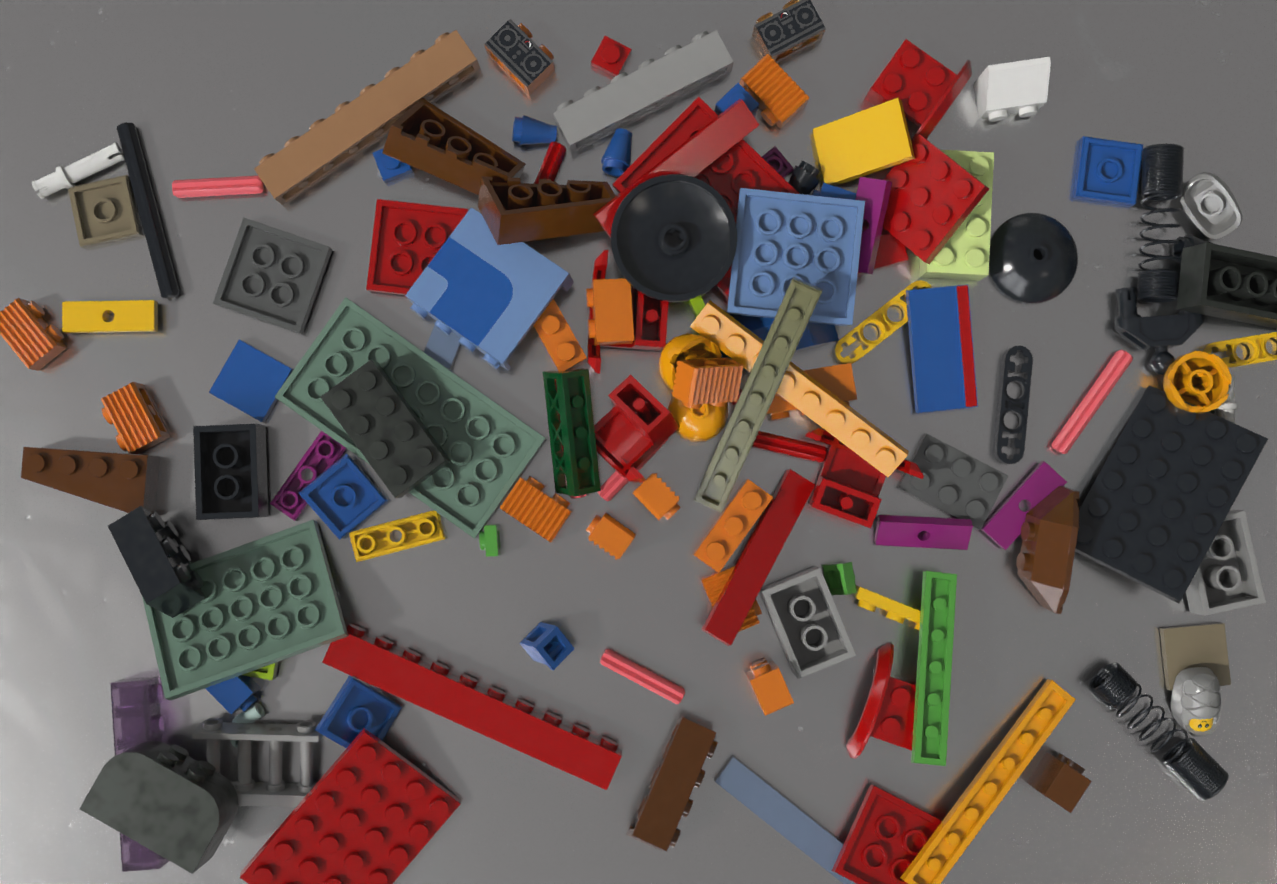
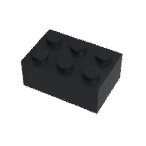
(230, 471)
(157, 561)

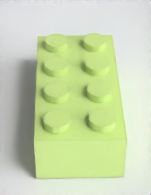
(969, 248)

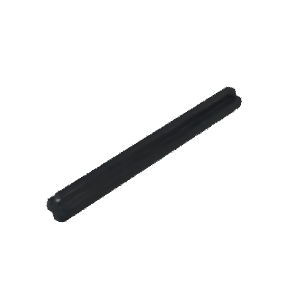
(147, 210)

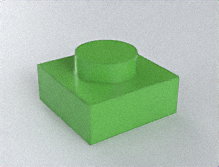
(490, 540)
(840, 578)

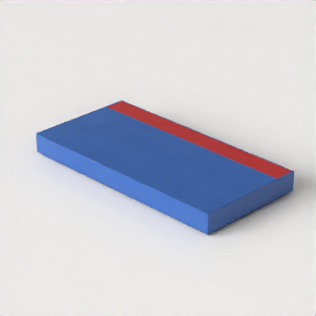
(941, 348)

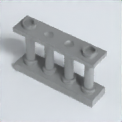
(275, 791)

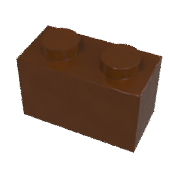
(1060, 780)

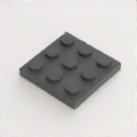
(272, 275)

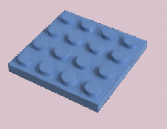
(797, 238)

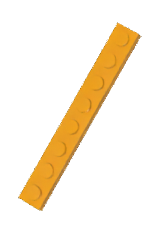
(804, 392)
(989, 786)

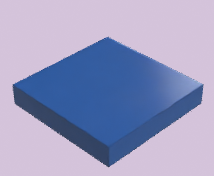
(1107, 171)
(250, 381)
(343, 496)
(355, 709)

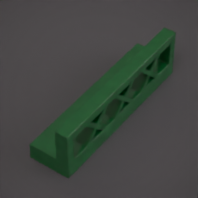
(574, 432)

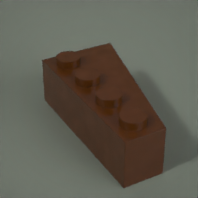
(448, 148)
(101, 477)

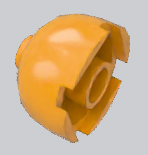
(684, 348)
(1199, 380)
(699, 423)

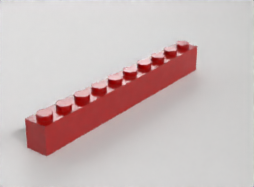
(475, 707)

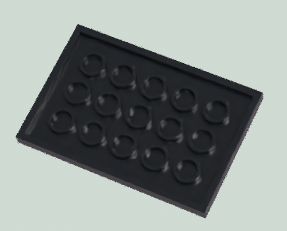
(1165, 493)

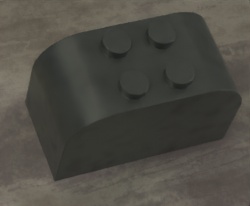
(165, 802)

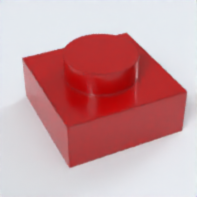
(611, 57)

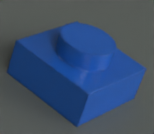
(390, 167)

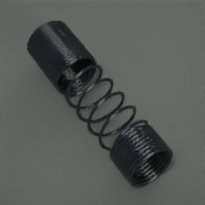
(1160, 181)
(1186, 758)

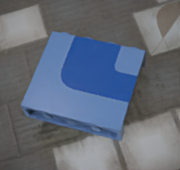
(486, 289)

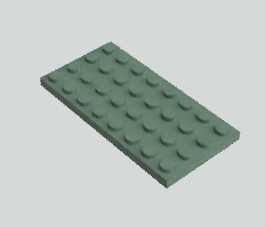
(479, 437)

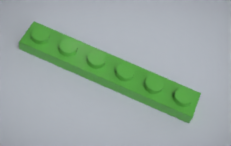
(934, 668)

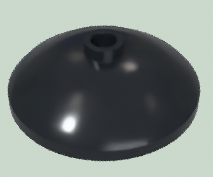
(1017, 271)

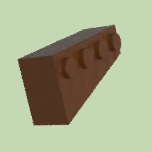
(541, 210)
(673, 785)

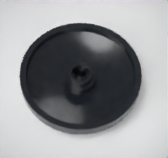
(673, 238)

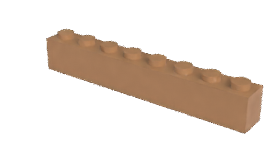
(366, 117)

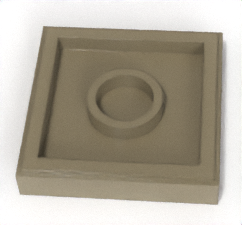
(105, 211)
(1195, 647)

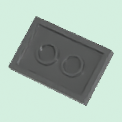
(953, 481)

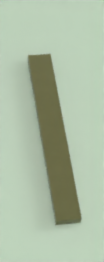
(758, 393)

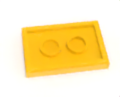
(863, 143)

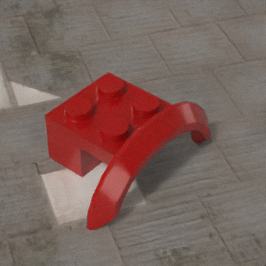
(921, 85)
(648, 320)
(632, 428)
(850, 484)
(888, 708)

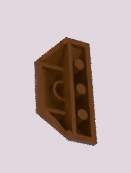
(1049, 547)

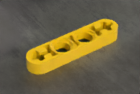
(881, 320)
(1256, 344)

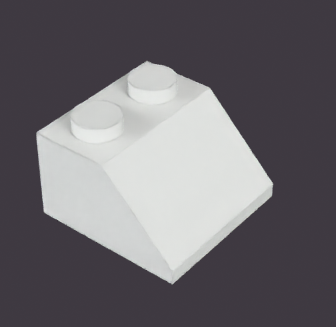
(1012, 88)

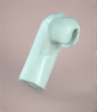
(251, 715)

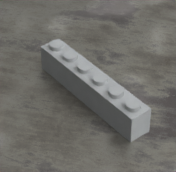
(643, 90)

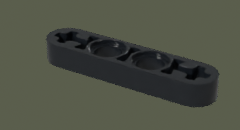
(1008, 404)

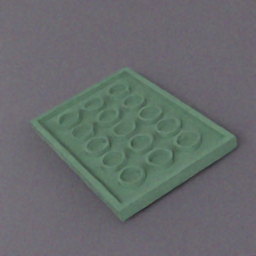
(257, 610)

